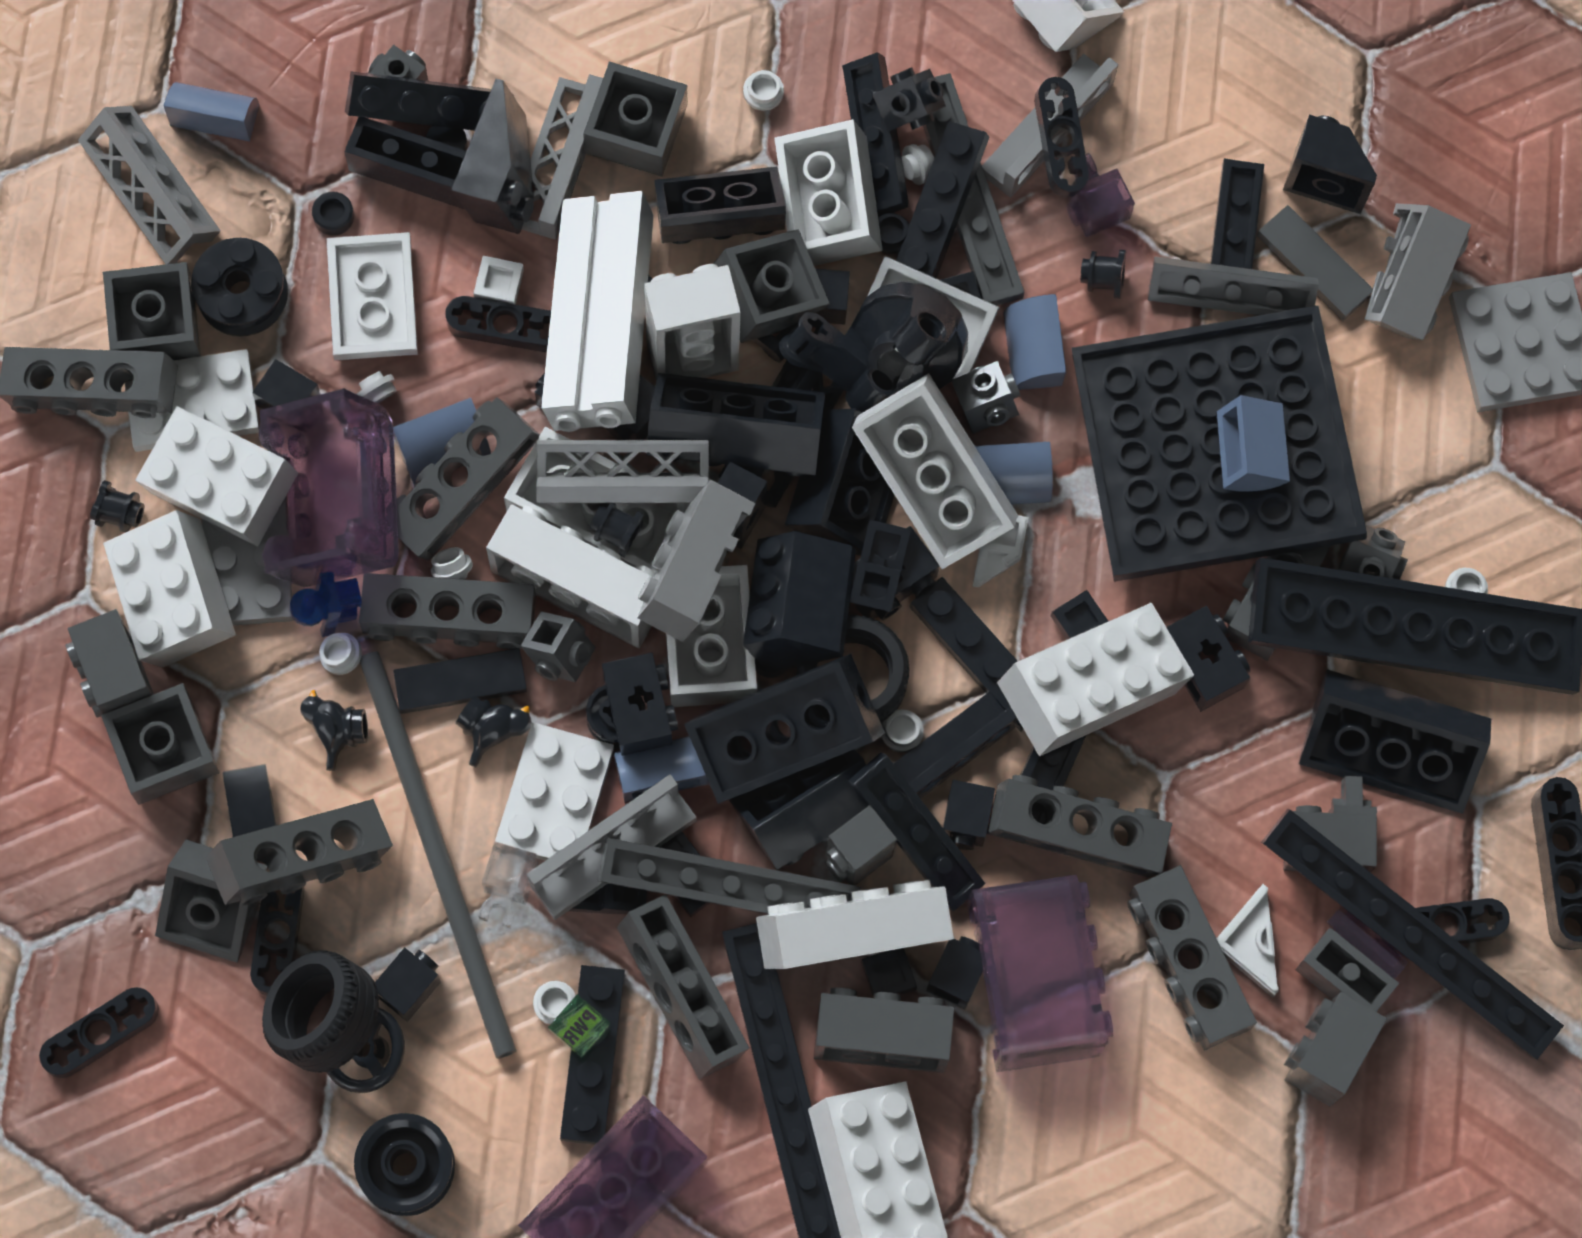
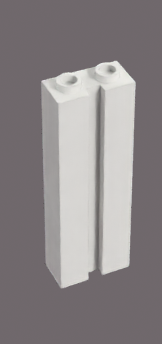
(598, 312)

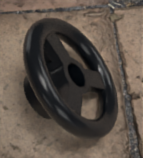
(376, 1058)

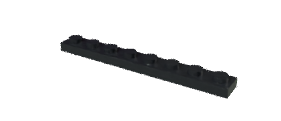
(1412, 934)
(781, 1083)

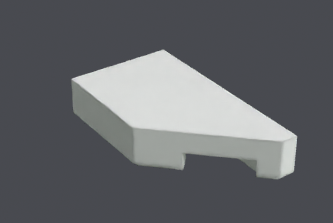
(1000, 553)

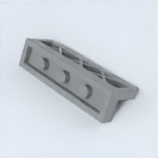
(1022, 150)
(567, 160)
(152, 174)
(620, 487)
(575, 869)

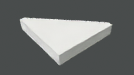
(1250, 942)

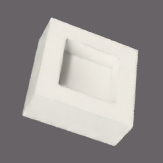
(498, 280)

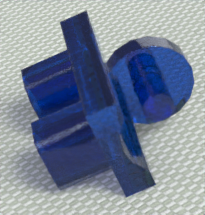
(329, 602)

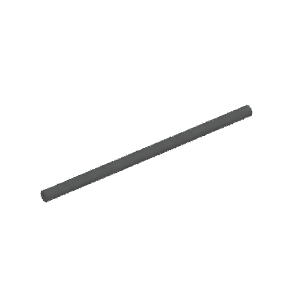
(437, 856)

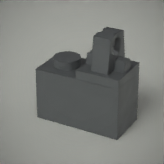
(1348, 824)

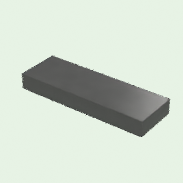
(1311, 256)

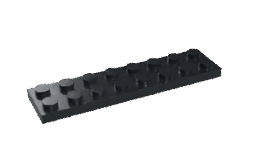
(1416, 626)

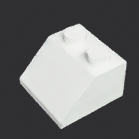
(1068, 22)

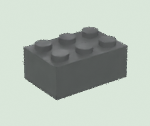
(884, 1031)

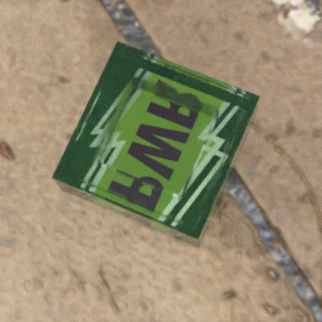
(579, 1026)

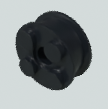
(230, 263)
(397, 1136)

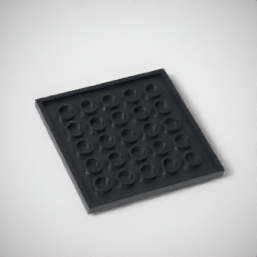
(1158, 448)

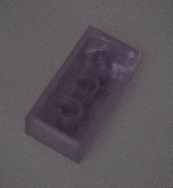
(620, 1180)

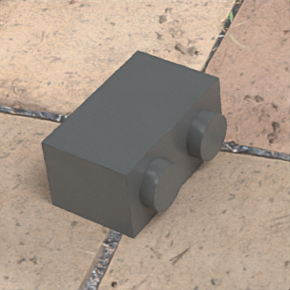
(859, 847)
(1338, 966)

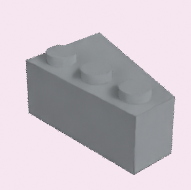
(1417, 270)
(692, 560)

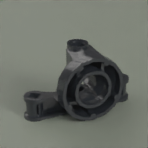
(864, 360)

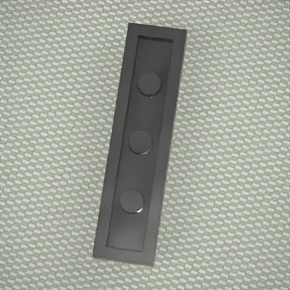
(1229, 287)

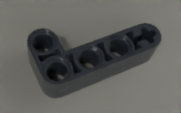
(1557, 862)

